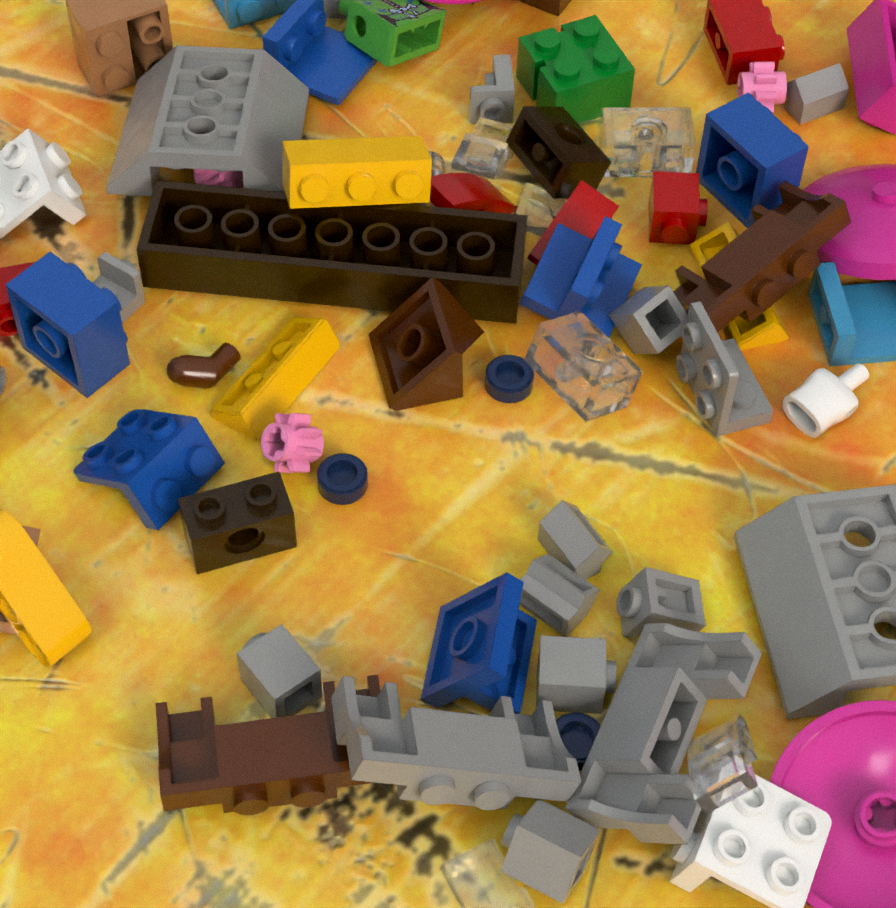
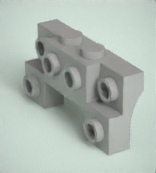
(648, 728)
(454, 754)

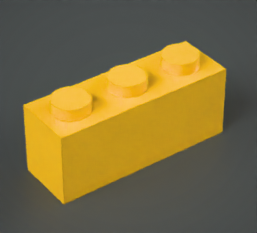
(356, 171)

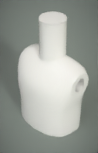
(824, 399)

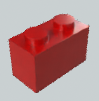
(741, 35)

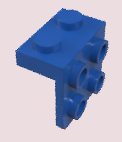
(153, 462)

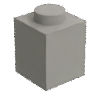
(650, 319)
(279, 673)
(574, 673)
(548, 849)

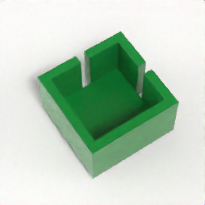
(575, 69)

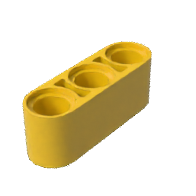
(35, 597)

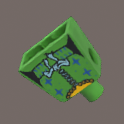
(393, 28)

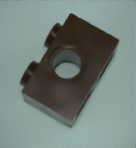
(556, 150)
(238, 522)

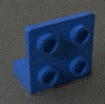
(316, 52)

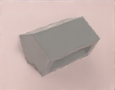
(817, 94)
(573, 540)
(556, 594)

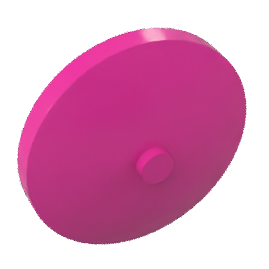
(869, 242)
(849, 771)

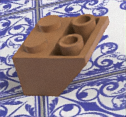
(118, 40)

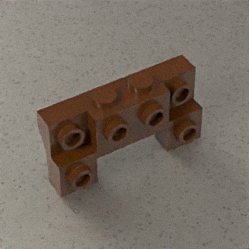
(765, 258)
(252, 761)

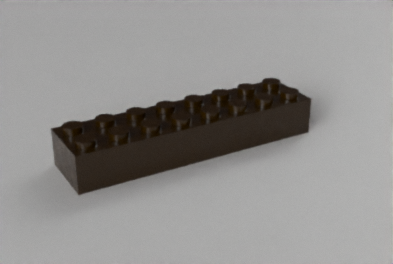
(330, 256)

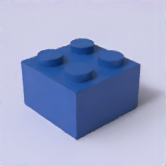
(748, 156)
(69, 323)

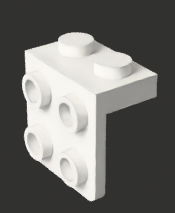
(36, 176)
(758, 845)

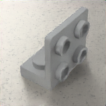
(719, 377)

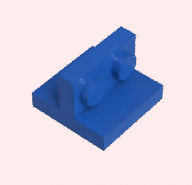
(582, 276)
(481, 647)

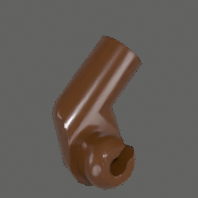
(203, 371)

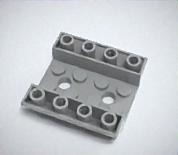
(232, 95)
(824, 594)

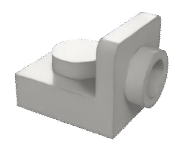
(496, 96)
(123, 280)
(660, 598)

